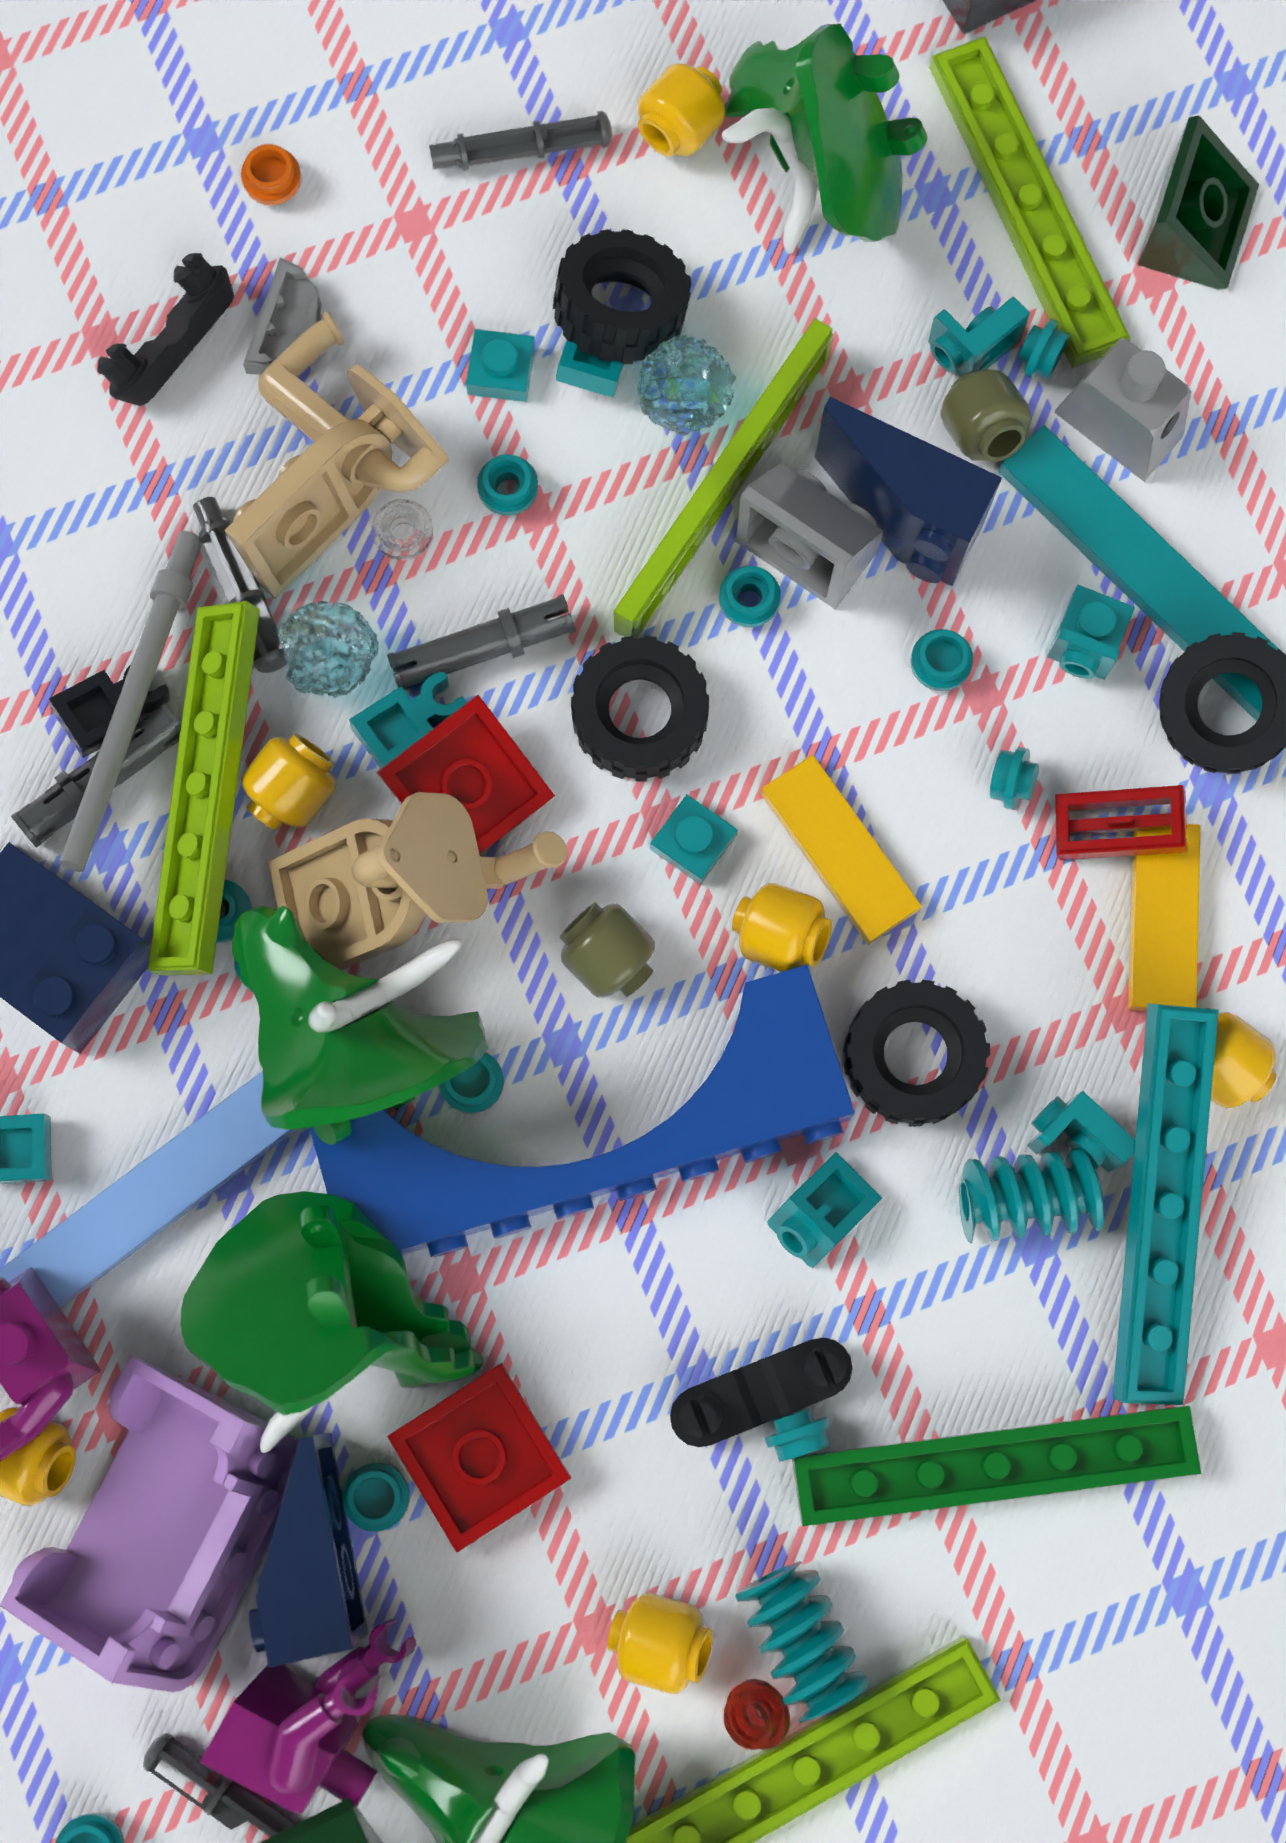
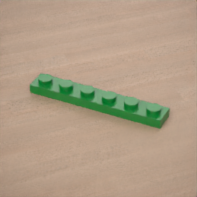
(995, 1465)

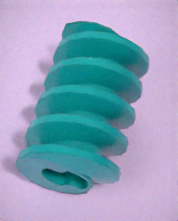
(1029, 1193)
(804, 1640)

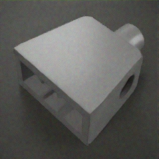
(1129, 407)

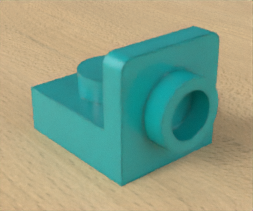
(983, 341)
(1090, 634)
(1089, 1131)
(823, 1210)

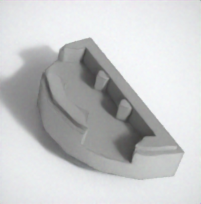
(287, 312)

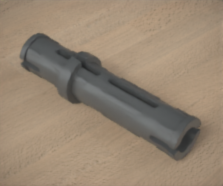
(483, 642)
(62, 800)

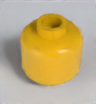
(681, 110)
(288, 782)
(782, 928)
(1241, 1063)
(38, 1467)
(660, 1643)

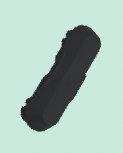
(142, 375)
(761, 1392)

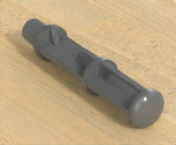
(522, 142)
(239, 582)
(225, 1799)

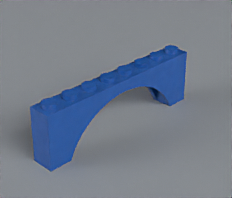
(767, 1087)

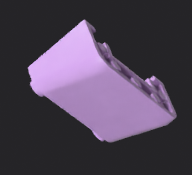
(163, 1537)

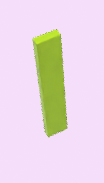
(1028, 200)
(723, 481)
(204, 790)
(828, 1753)

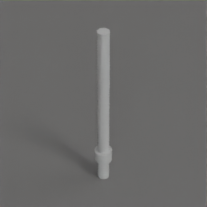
(169, 595)

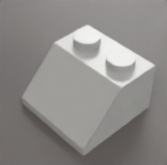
(807, 532)

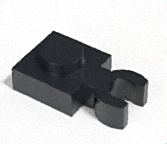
(89, 706)

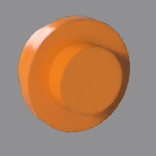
(270, 175)

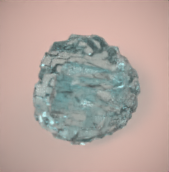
(685, 385)
(327, 648)

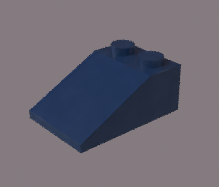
(914, 491)
(61, 952)
(310, 1577)

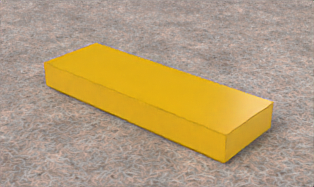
(840, 849)
(1164, 925)

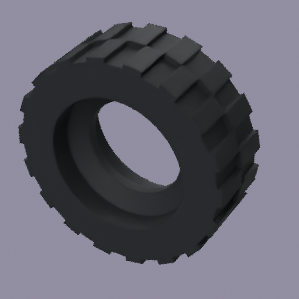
(629, 260)
(648, 661)
(1180, 703)
(954, 1022)

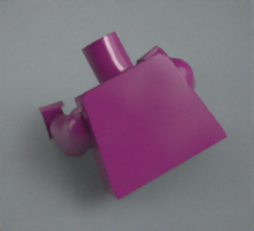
(38, 1359)
(293, 1736)

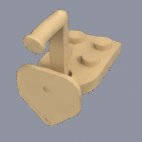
(336, 474)
(349, 877)

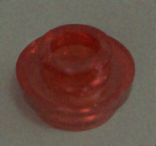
(746, 1724)

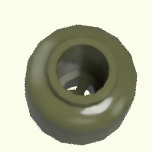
(986, 415)
(607, 950)

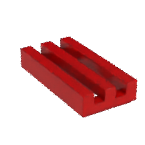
(1126, 846)

